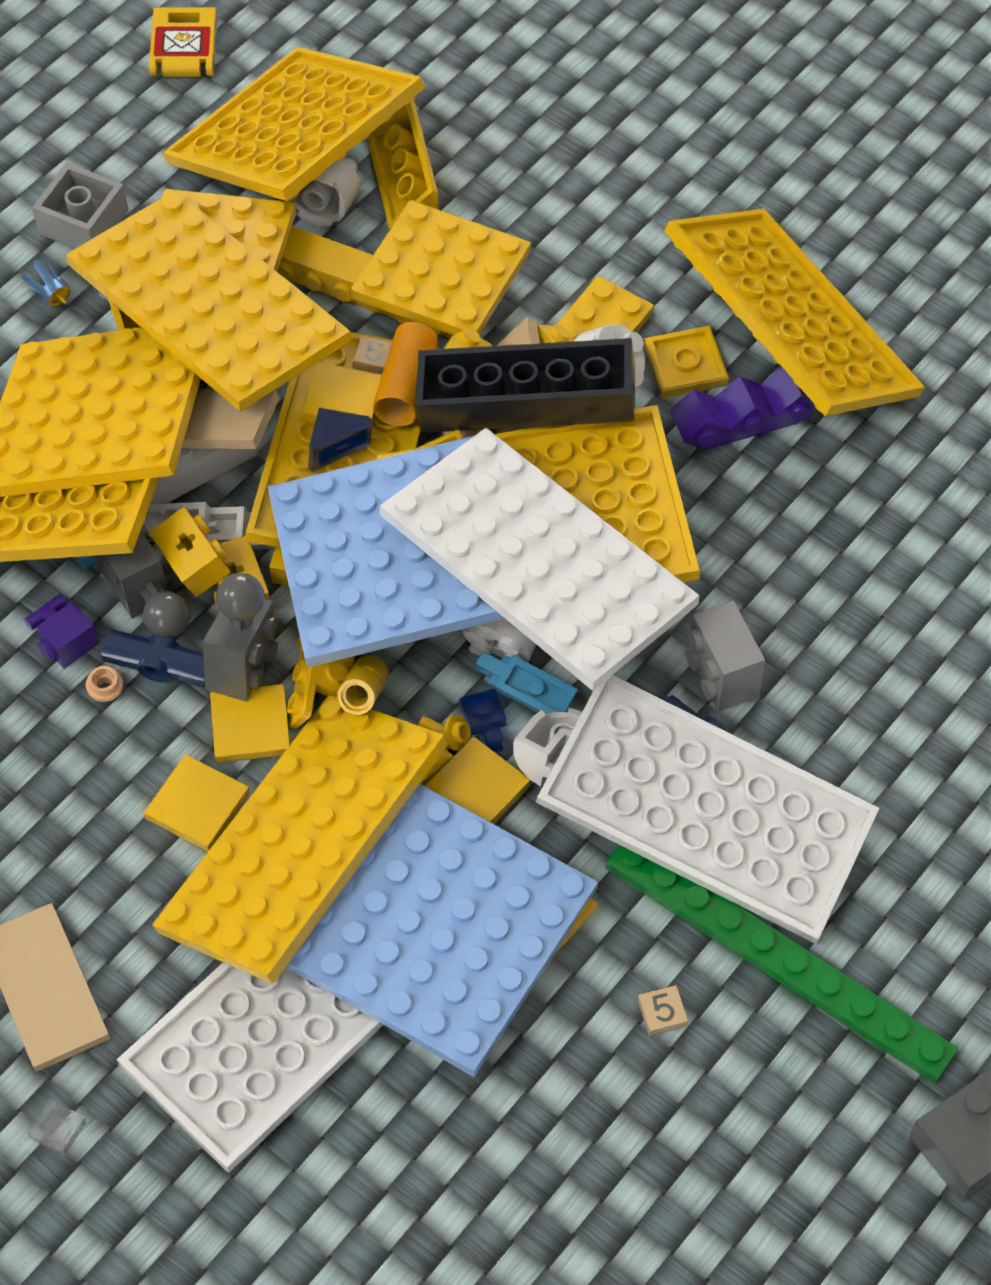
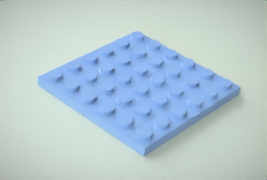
(355, 574)
(444, 929)

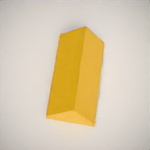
(402, 163)

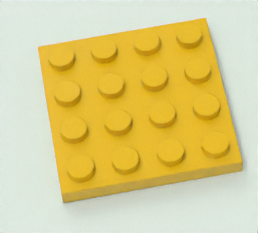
(254, 222)
(441, 270)

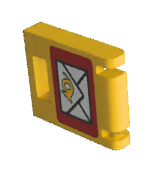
(183, 45)

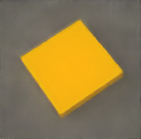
(686, 361)
(340, 390)
(251, 727)
(480, 781)
(196, 802)

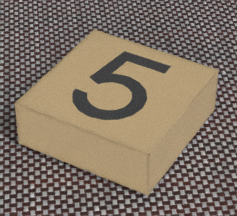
(371, 355)
(662, 1010)

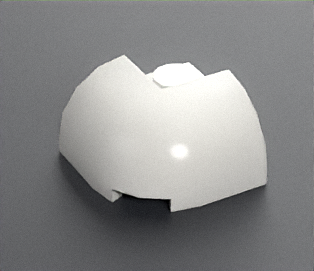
(542, 741)

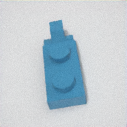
(526, 683)

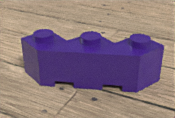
(741, 411)

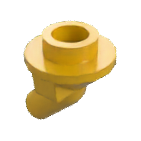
(455, 730)

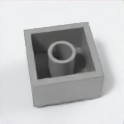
(79, 206)
(725, 656)

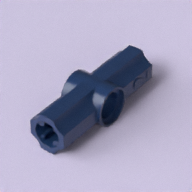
(154, 657)

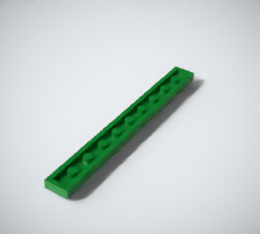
(789, 964)

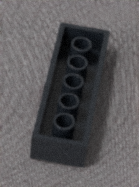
(526, 385)

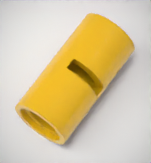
(363, 685)

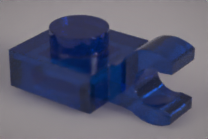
(485, 716)

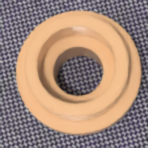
(100, 676)

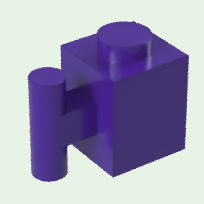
(62, 631)

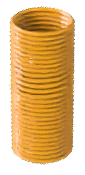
(397, 387)

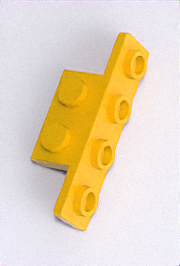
(320, 678)

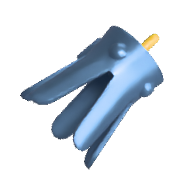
(55, 290)

